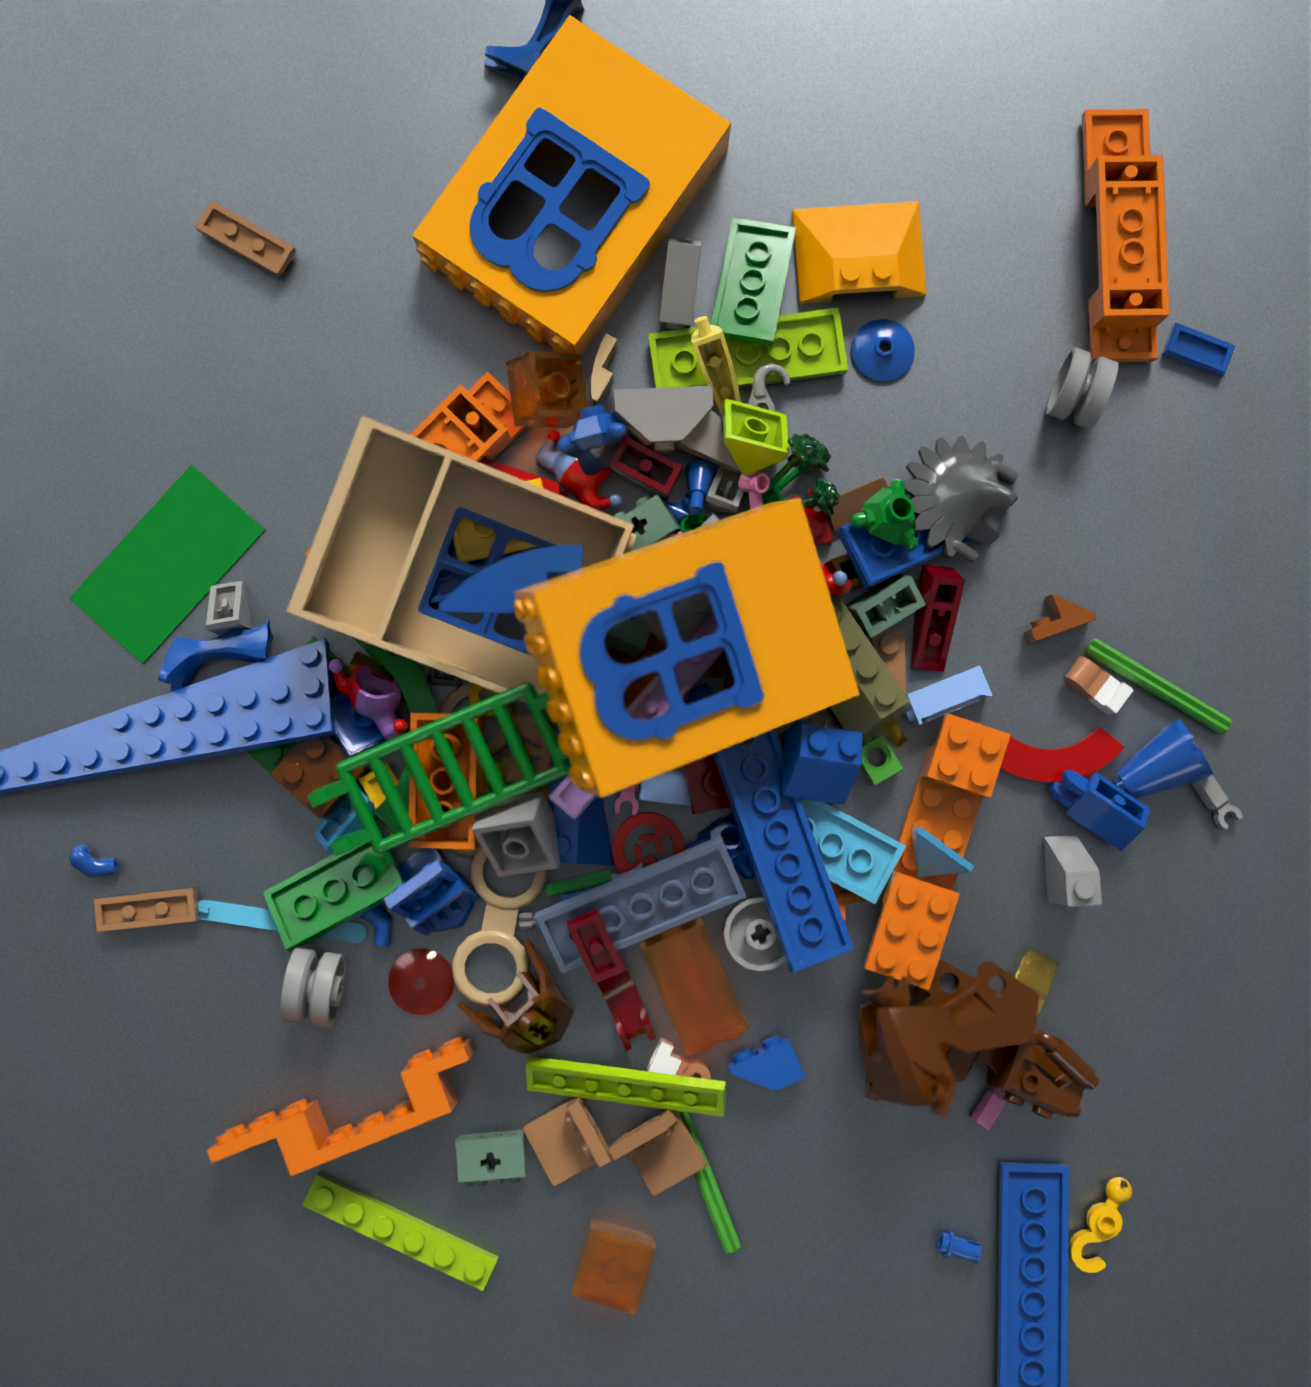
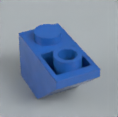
(769, 1066)

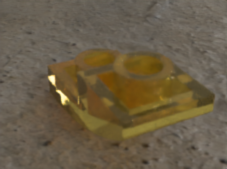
(1037, 973)

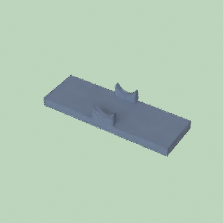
(647, 900)

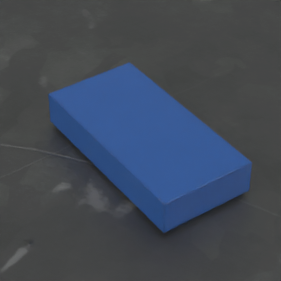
(1198, 350)

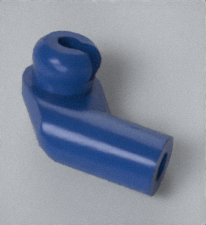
(382, 922)

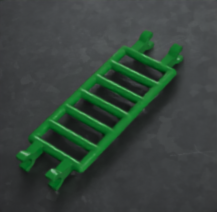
(436, 730)

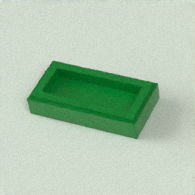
(579, 882)

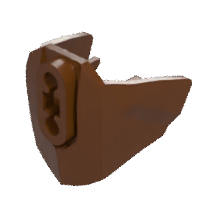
(535, 1024)

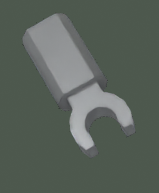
(1216, 800)

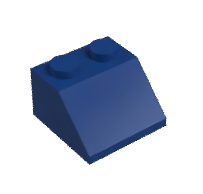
(820, 763)

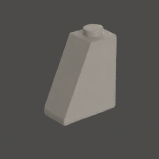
(680, 282)
(1070, 872)

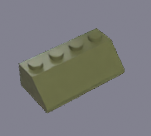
(880, 694)

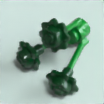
(806, 453)

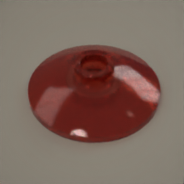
(435, 972)

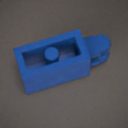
(1101, 807)

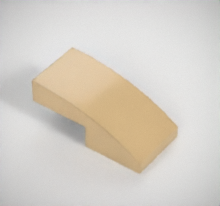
(602, 378)

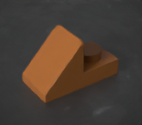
(1064, 616)

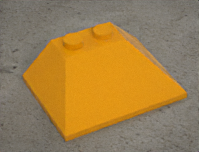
(859, 251)

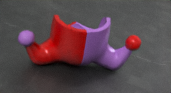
(371, 697)

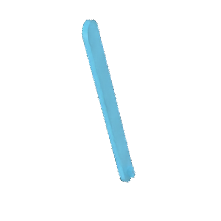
(263, 919)

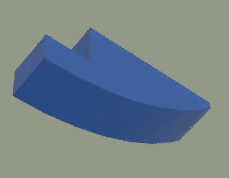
(495, 585)

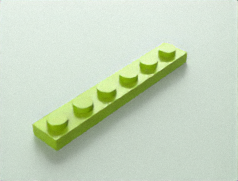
(626, 1086)
(400, 1231)

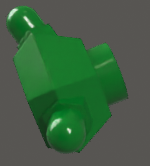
(889, 516)

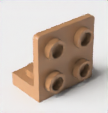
(567, 1141)
(660, 1151)

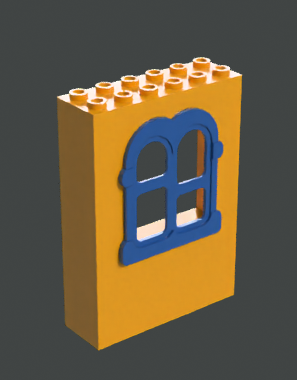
(611, 120)
(769, 621)

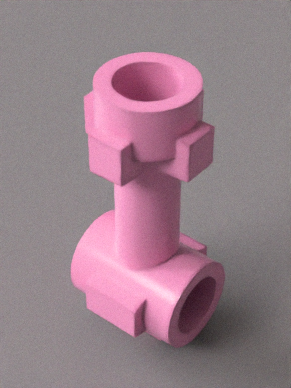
(755, 485)

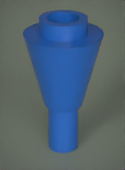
(699, 480)

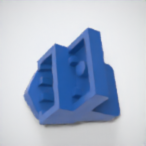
(433, 893)

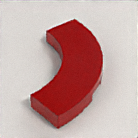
(1049, 764)

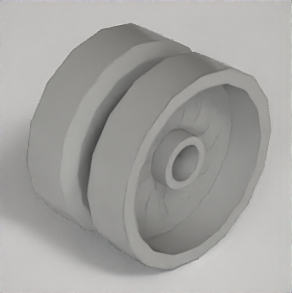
(1082, 388)
(737, 931)
(313, 987)

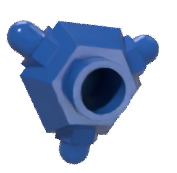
(593, 430)
(732, 838)

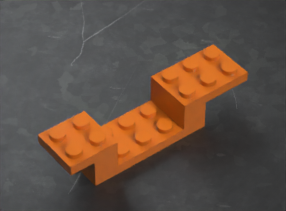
(1131, 234)
(472, 421)
(945, 804)
(304, 1132)

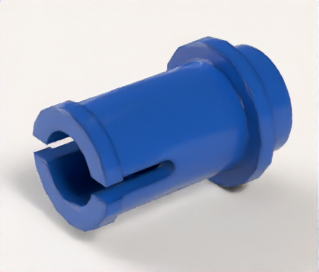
(958, 1247)

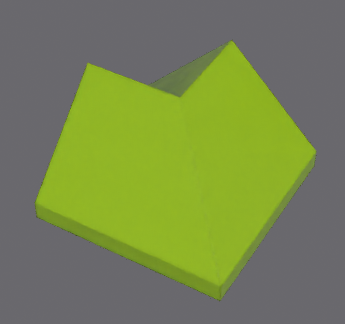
(754, 435)

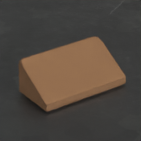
(852, 502)

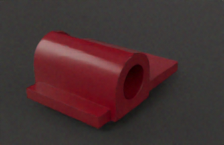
(705, 786)

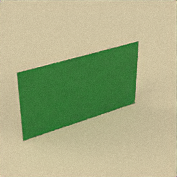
(167, 564)

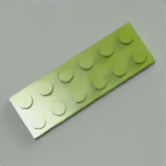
(803, 345)

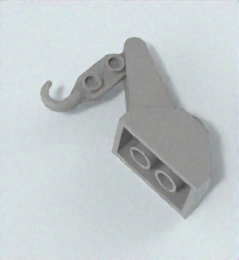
(684, 418)

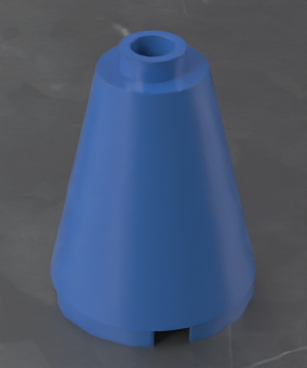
(1164, 763)

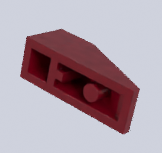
(936, 620)

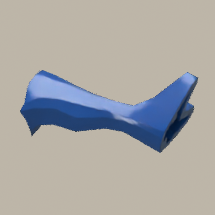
(520, 59)
(188, 654)

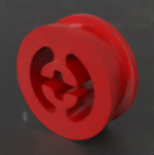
(662, 825)

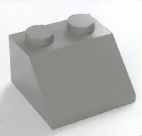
(519, 835)

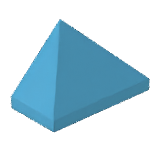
(341, 822)
(934, 857)

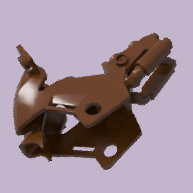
(927, 1048)

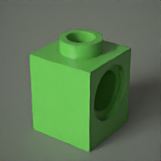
(890, 762)

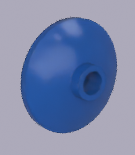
(881, 365)

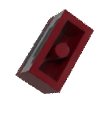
(645, 468)

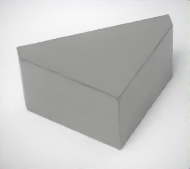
(724, 493)
(227, 608)

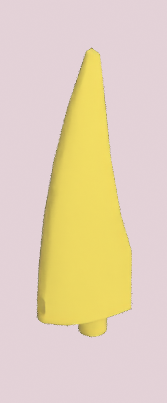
(715, 361)

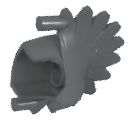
(959, 495)

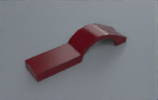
(611, 976)

